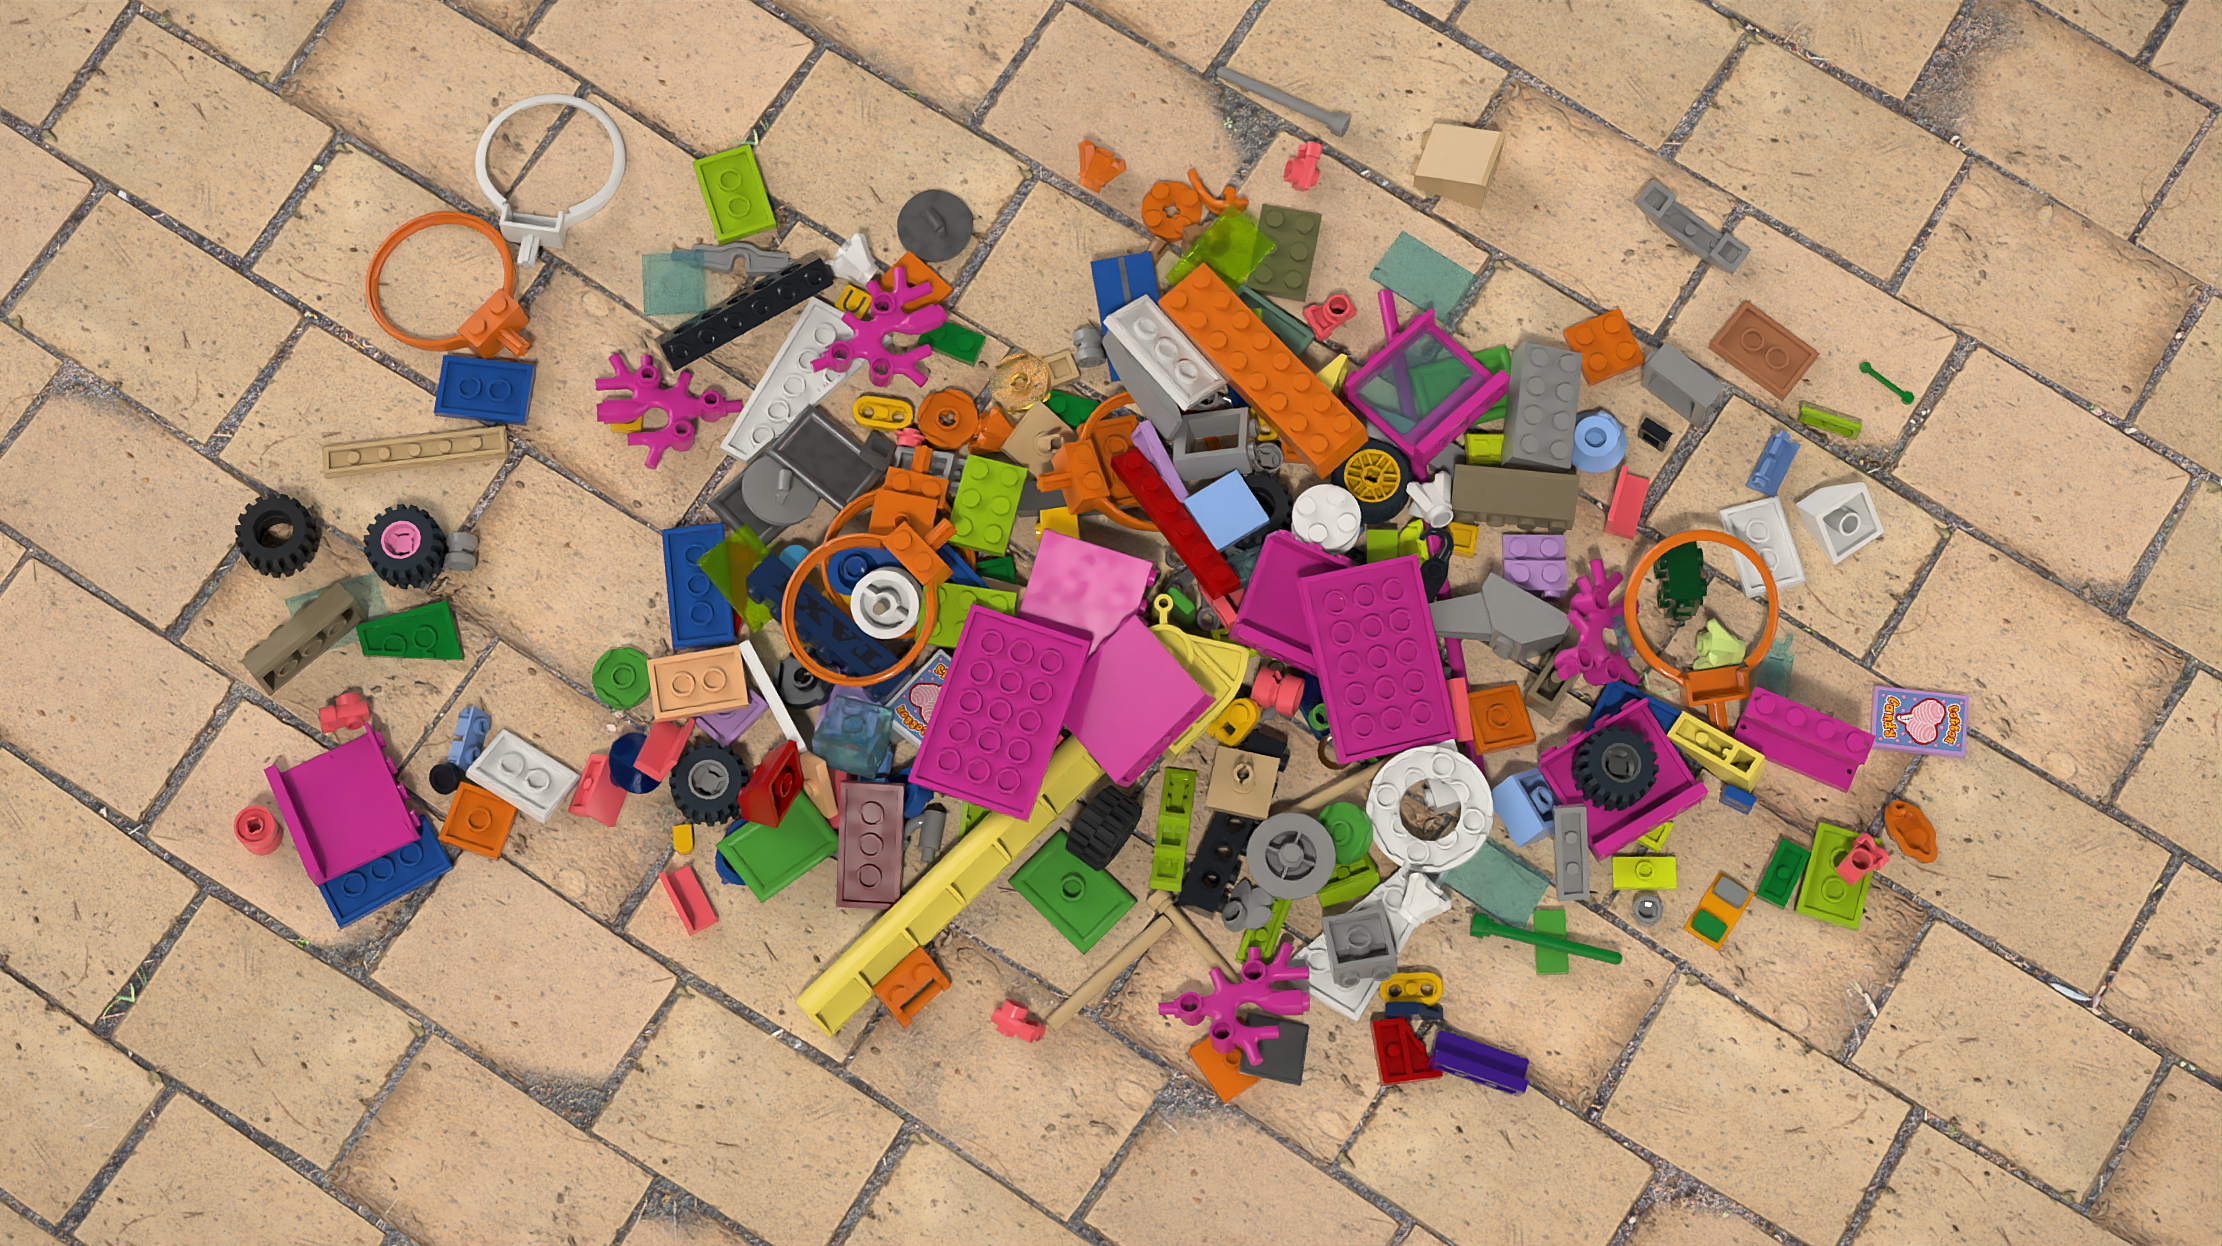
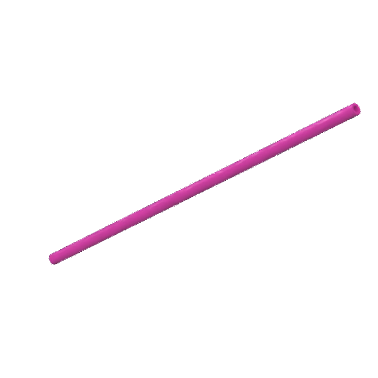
(1434, 545)

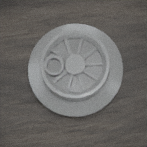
(1290, 856)

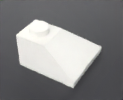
(1840, 519)

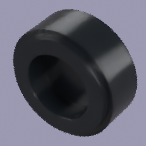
(445, 778)

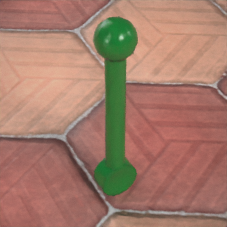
(1906, 397)

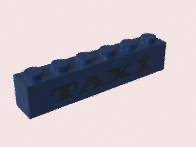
(826, 629)

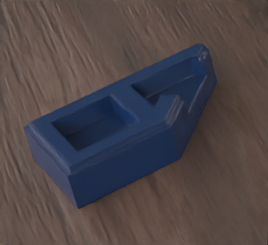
(1412, 1011)

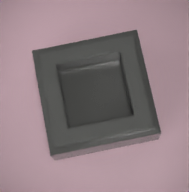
(877, 451)

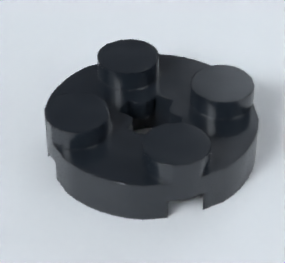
(795, 693)

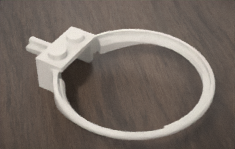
(539, 230)

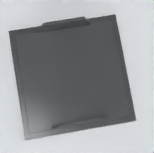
(1281, 1057)

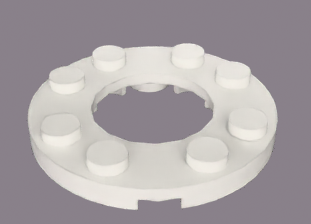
(1436, 764)

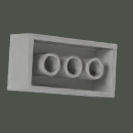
(1541, 409)

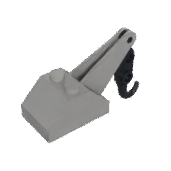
(1502, 613)

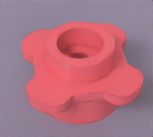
(909, 438)

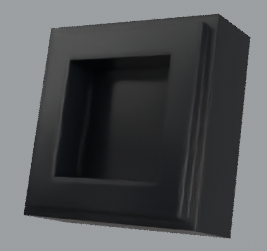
(1654, 434)

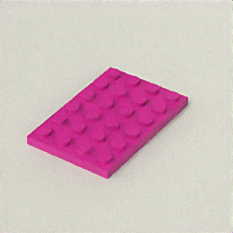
(1377, 658)
(999, 713)

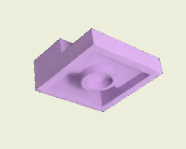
(1536, 564)

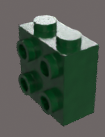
(1680, 581)

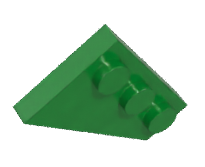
(412, 634)

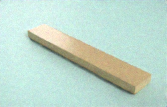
(415, 452)

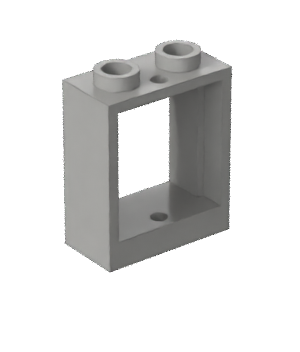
(1681, 384)
(1216, 462)

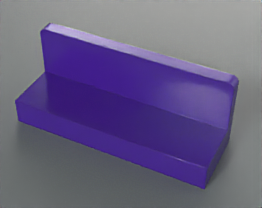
(1479, 1063)

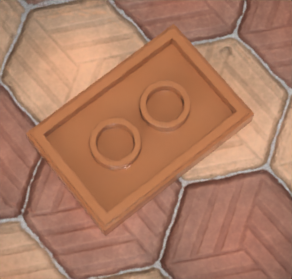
(1764, 351)

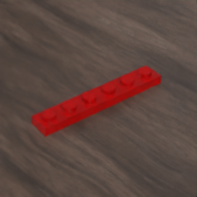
(1175, 523)

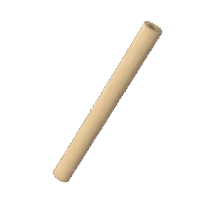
(1108, 973)

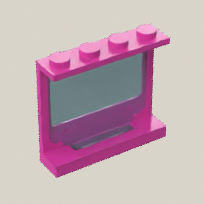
(1423, 389)

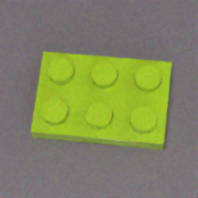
(734, 194)
(986, 505)
(954, 606)
(1823, 891)

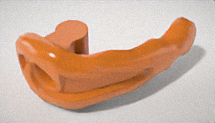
(1213, 205)

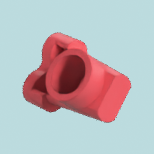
(1303, 170)
(1322, 318)
(347, 713)
(1862, 859)
(1012, 1021)

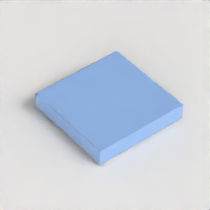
(1226, 511)

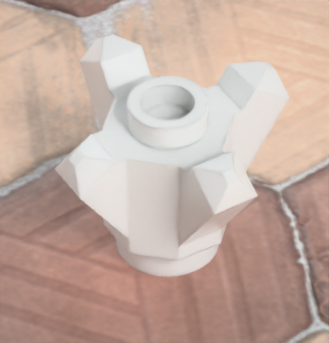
(853, 260)
(1432, 500)
(1423, 900)

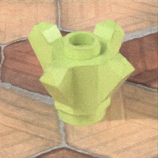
(1717, 648)

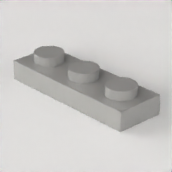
(1571, 852)

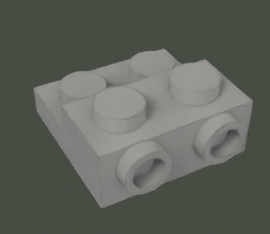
(1359, 946)

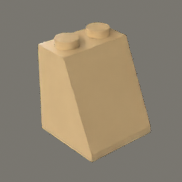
(1458, 163)

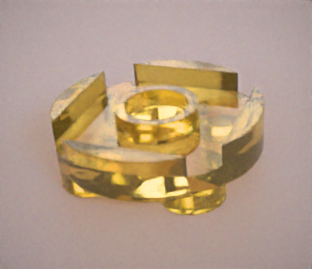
(1019, 399)

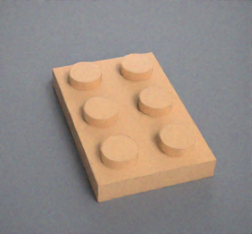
(697, 683)

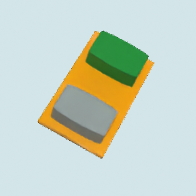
(1718, 911)

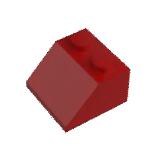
(773, 786)

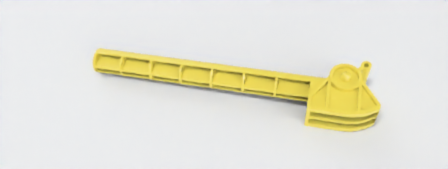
(1001, 839)

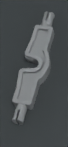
(756, 262)

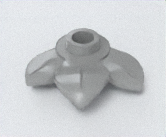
(1247, 908)

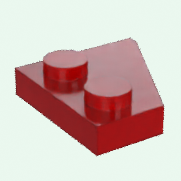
(1399, 1054)

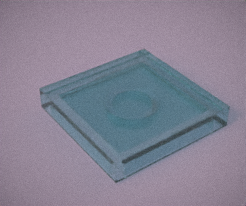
(673, 283)

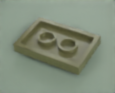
(1288, 265)

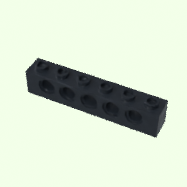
(743, 311)
(1194, 894)

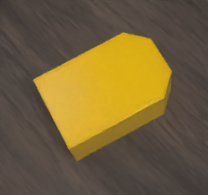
(683, 839)

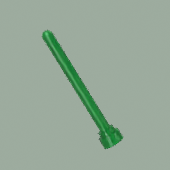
(1486, 926)

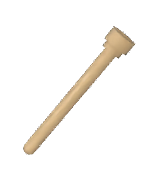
(1335, 790)
(1163, 903)

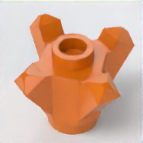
(1097, 166)
(992, 432)

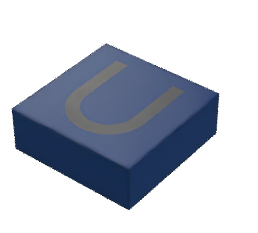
(1738, 799)

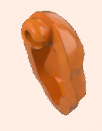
(1910, 831)

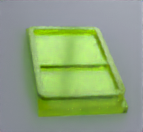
(1227, 247)

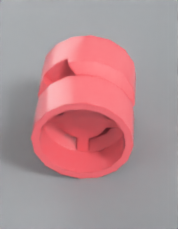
(1278, 691)
(258, 830)

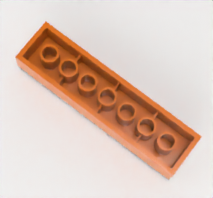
(1264, 371)

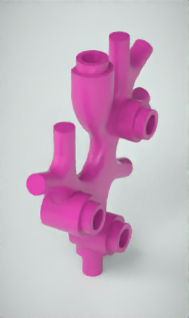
(869, 334)
(647, 395)
(1590, 654)
(1227, 997)

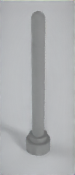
(1336, 122)

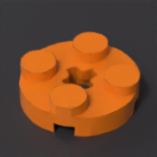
(1165, 195)
(943, 404)

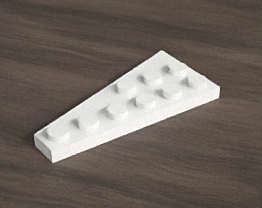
(791, 382)
(1354, 1000)

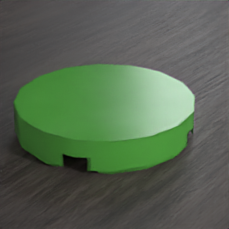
(621, 678)
(1349, 830)

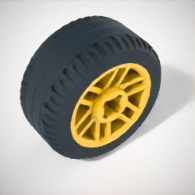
(1386, 469)

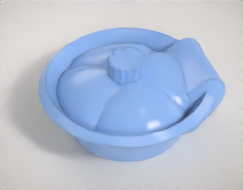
(1598, 442)

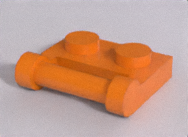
(907, 980)

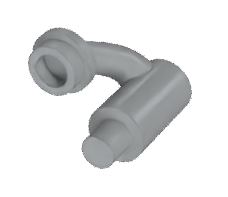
(931, 833)

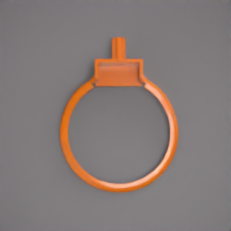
(490, 327)
(1081, 476)
(911, 482)
(913, 552)
(1711, 685)

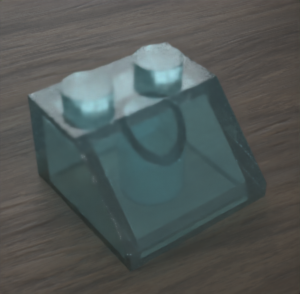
(854, 736)

